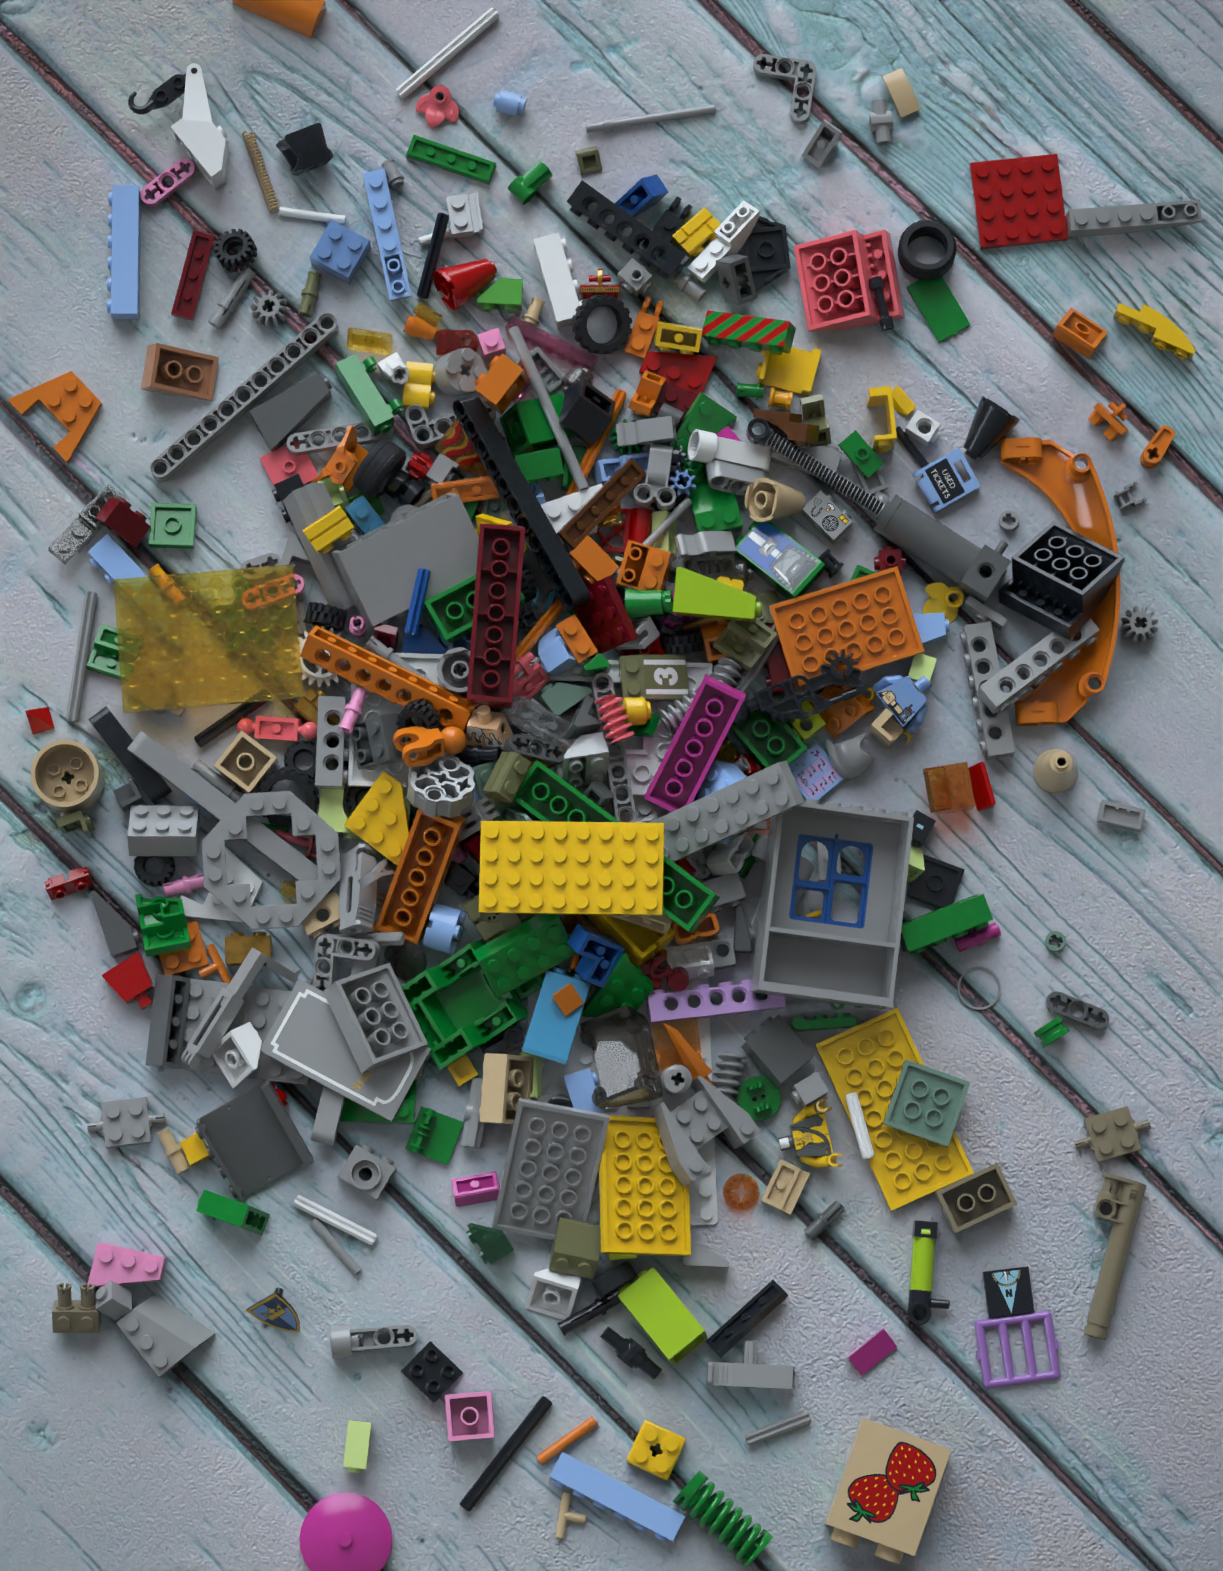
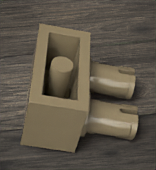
(76, 1315)

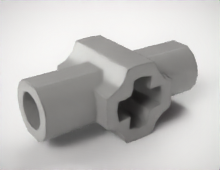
(881, 122)

